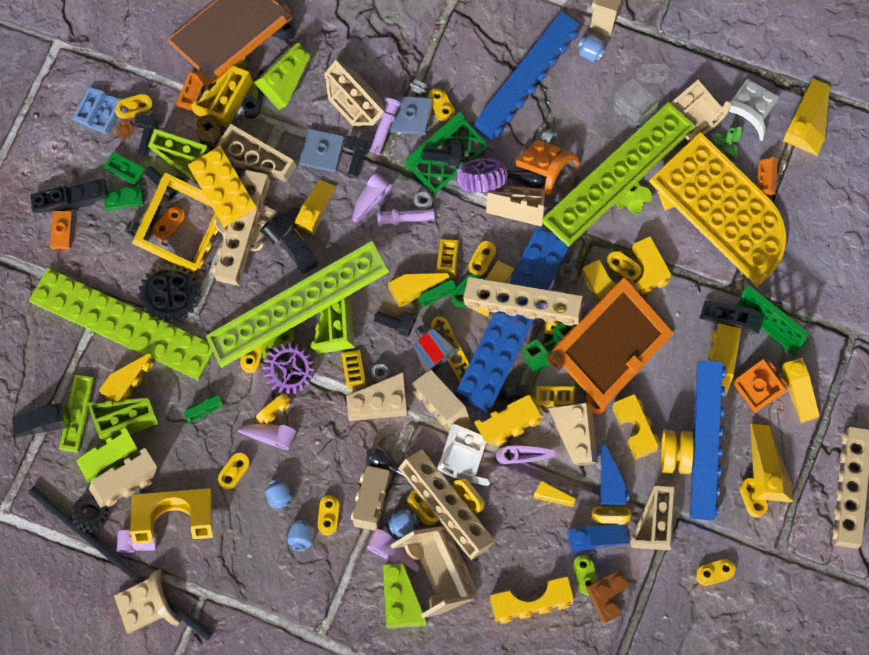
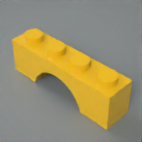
(506, 606)

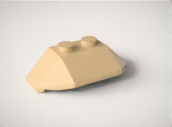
(353, 95)

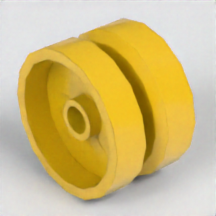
(680, 452)

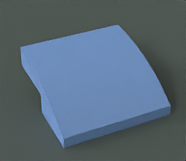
(97, 110)

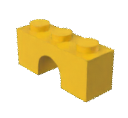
(631, 411)

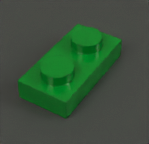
(124, 168)
(123, 198)
(442, 290)
(196, 411)

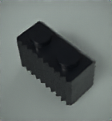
(299, 251)

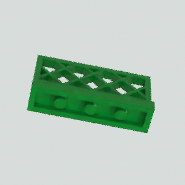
(435, 141)
(775, 322)

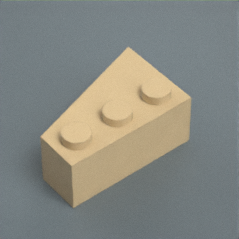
(517, 203)
(379, 400)
(577, 432)
(123, 480)
(370, 498)
(656, 524)

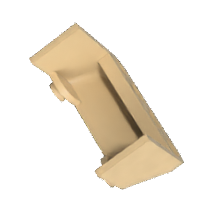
(443, 567)

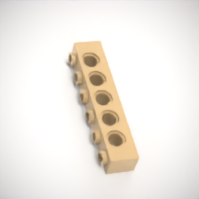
(233, 273)
(477, 287)
(446, 504)
(843, 536)

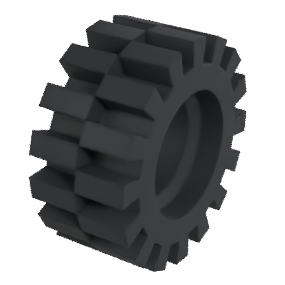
(78, 517)

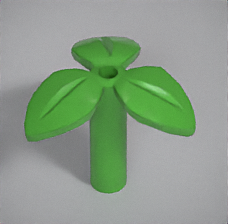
(733, 135)

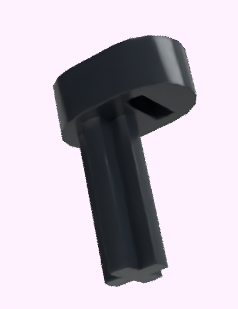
(148, 125)
(360, 148)
(451, 156)
(155, 177)
(133, 226)
(403, 326)
(514, 392)

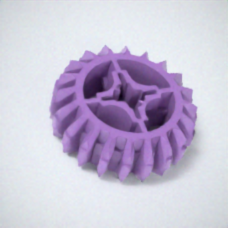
(482, 175)
(279, 365)

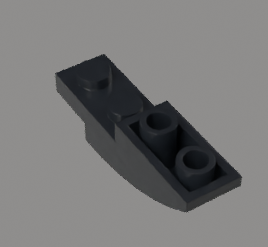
(69, 198)

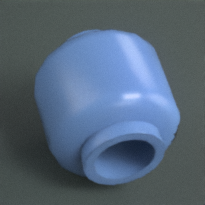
(591, 48)
(278, 494)
(403, 522)
(300, 535)

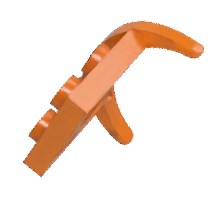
(546, 160)

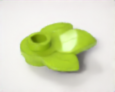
(635, 199)

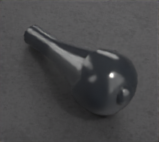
(528, 177)
(379, 458)

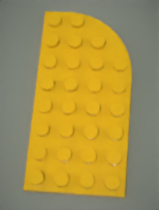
(724, 207)

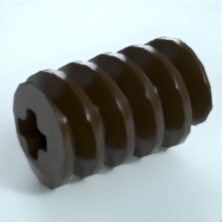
(209, 131)

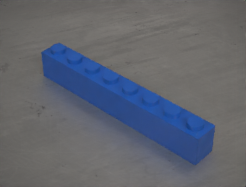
(526, 76)
(706, 440)

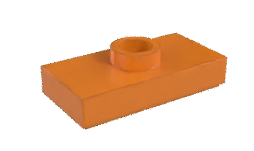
(190, 92)
(767, 175)
(61, 230)

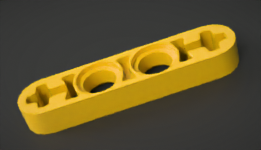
(446, 327)

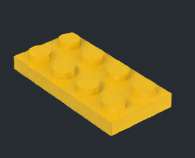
(222, 186)

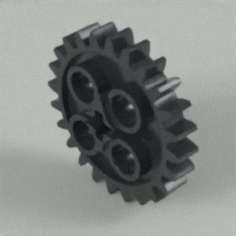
(188, 291)

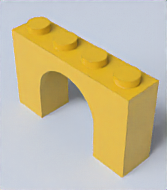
(653, 271)
(148, 507)

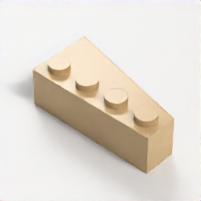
(255, 156)

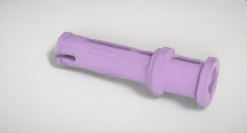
(389, 116)
(395, 217)

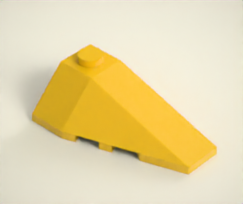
(810, 121)
(769, 470)

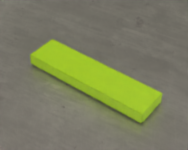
(78, 409)

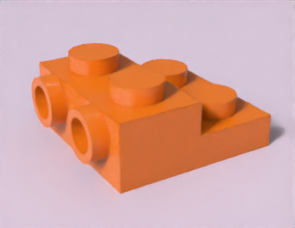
(761, 385)

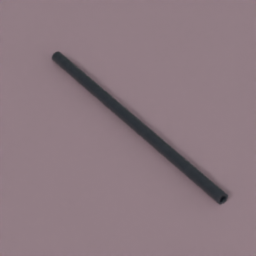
(117, 560)

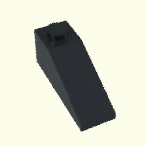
(740, 317)
(42, 420)

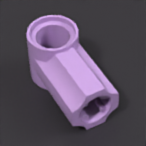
(126, 545)

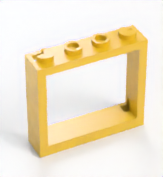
(179, 185)

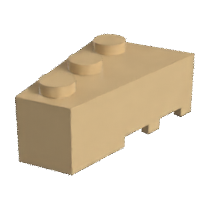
(604, 15)
(441, 401)

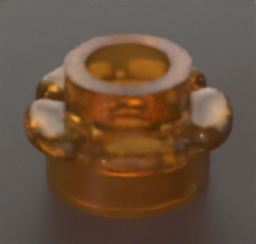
(124, 130)

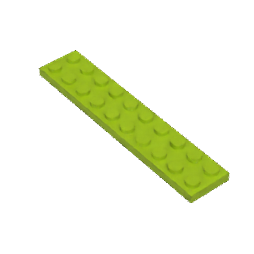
(618, 174)
(297, 304)
(122, 324)

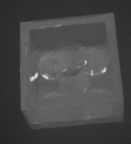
(634, 103)

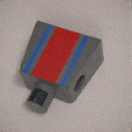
(433, 348)

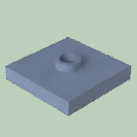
(412, 115)
(321, 150)

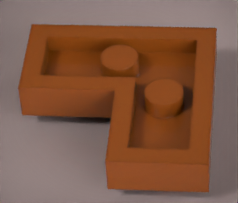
(603, 593)

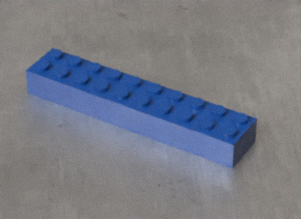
(507, 332)

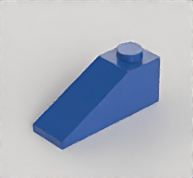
(612, 485)
(596, 537)

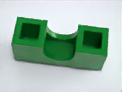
(535, 352)

